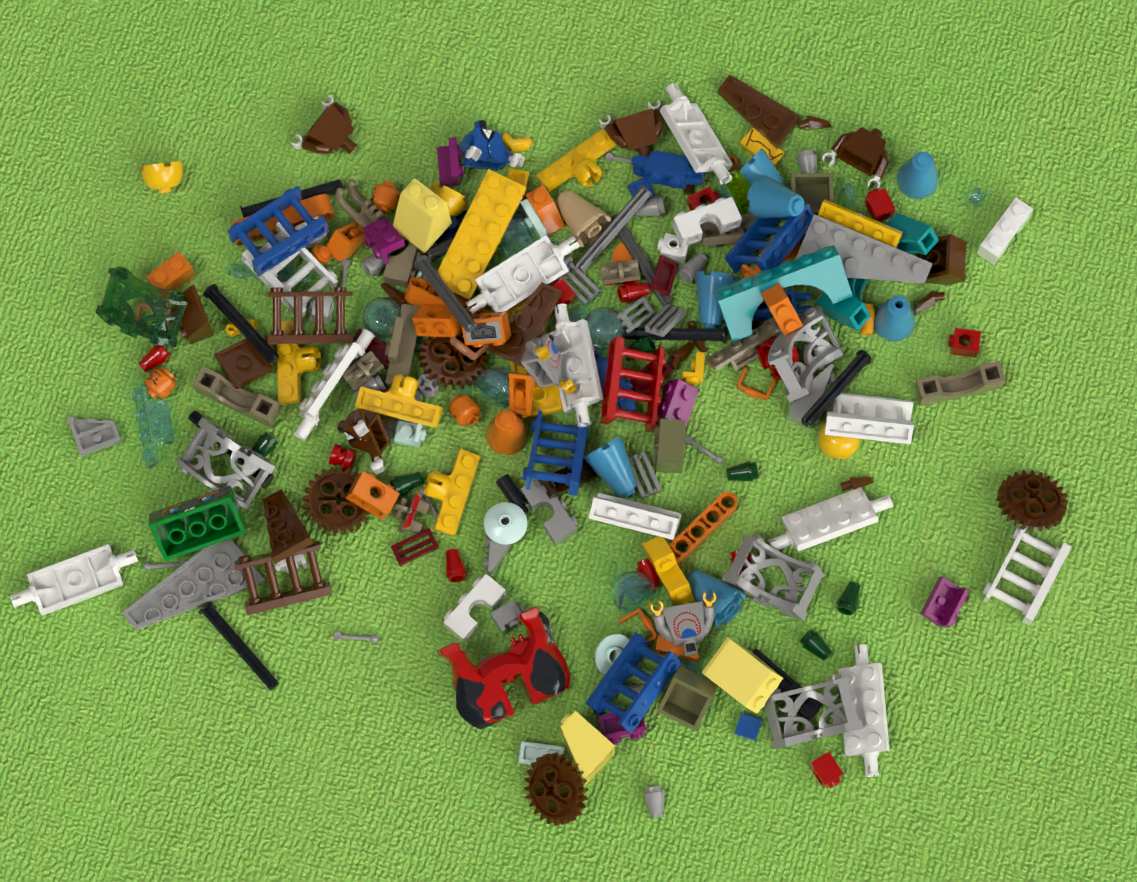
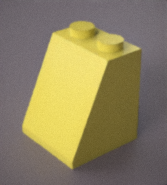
(421, 215)
(742, 675)
(585, 745)

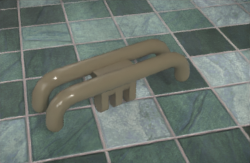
(368, 213)

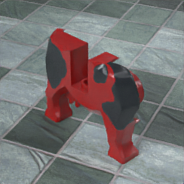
(534, 658)

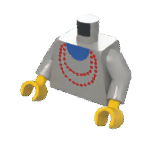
(544, 363)
(685, 623)

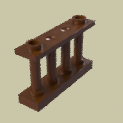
(319, 334)
(277, 597)

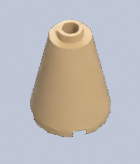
(582, 217)

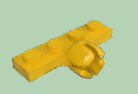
(578, 163)
(860, 223)
(292, 364)
(400, 402)
(452, 491)

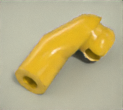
(233, 331)

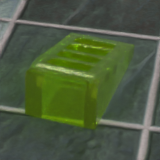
(740, 190)

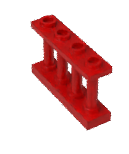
(613, 391)

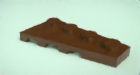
(762, 112)
(528, 323)
(284, 527)

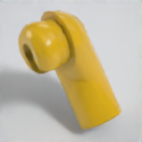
(518, 144)

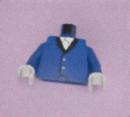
(486, 149)

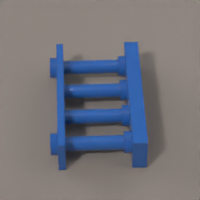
(280, 250)
(774, 250)
(574, 463)
(619, 673)

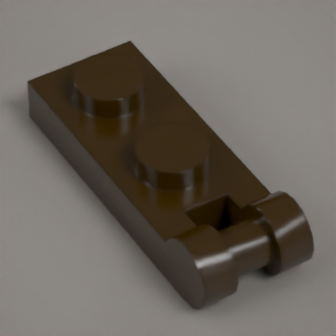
(587, 475)

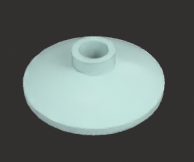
(507, 533)
(610, 643)

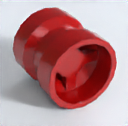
(342, 457)

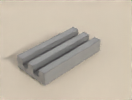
(589, 283)
(661, 319)
(627, 320)
(636, 458)

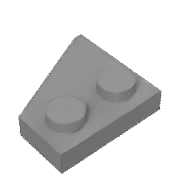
(93, 434)

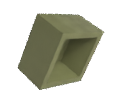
(813, 188)
(670, 448)
(687, 698)

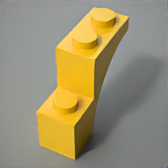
(668, 571)

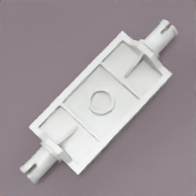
(695, 135)
(521, 275)
(577, 364)
(332, 373)
(829, 519)
(74, 579)
(870, 706)

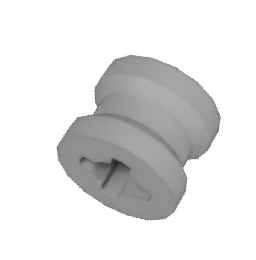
(424, 382)

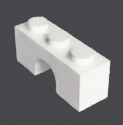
(721, 213)
(1004, 231)
(484, 592)

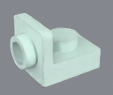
(410, 434)

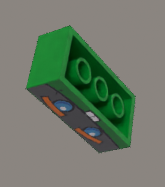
(197, 523)

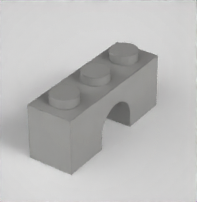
(561, 525)

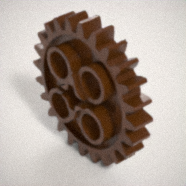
(452, 359)
(1032, 500)
(336, 520)
(556, 789)

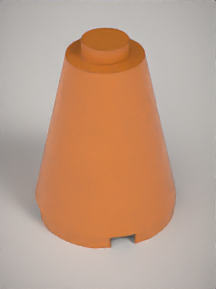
(506, 433)

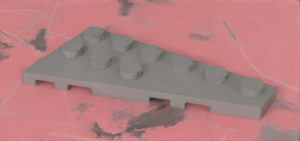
(863, 255)
(201, 579)

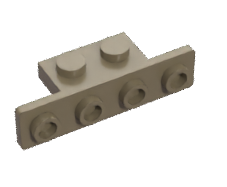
(711, 235)
(403, 343)
(744, 350)

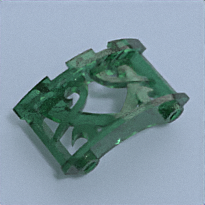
(111, 310)

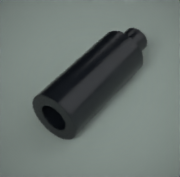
(512, 492)

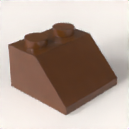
(948, 261)
(194, 321)

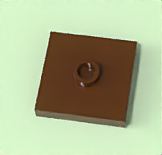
(242, 363)

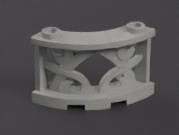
(780, 354)
(253, 461)
(788, 605)
(840, 723)

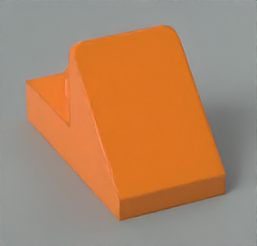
(521, 391)

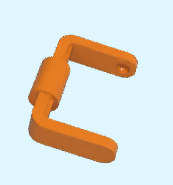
(753, 392)
(645, 620)

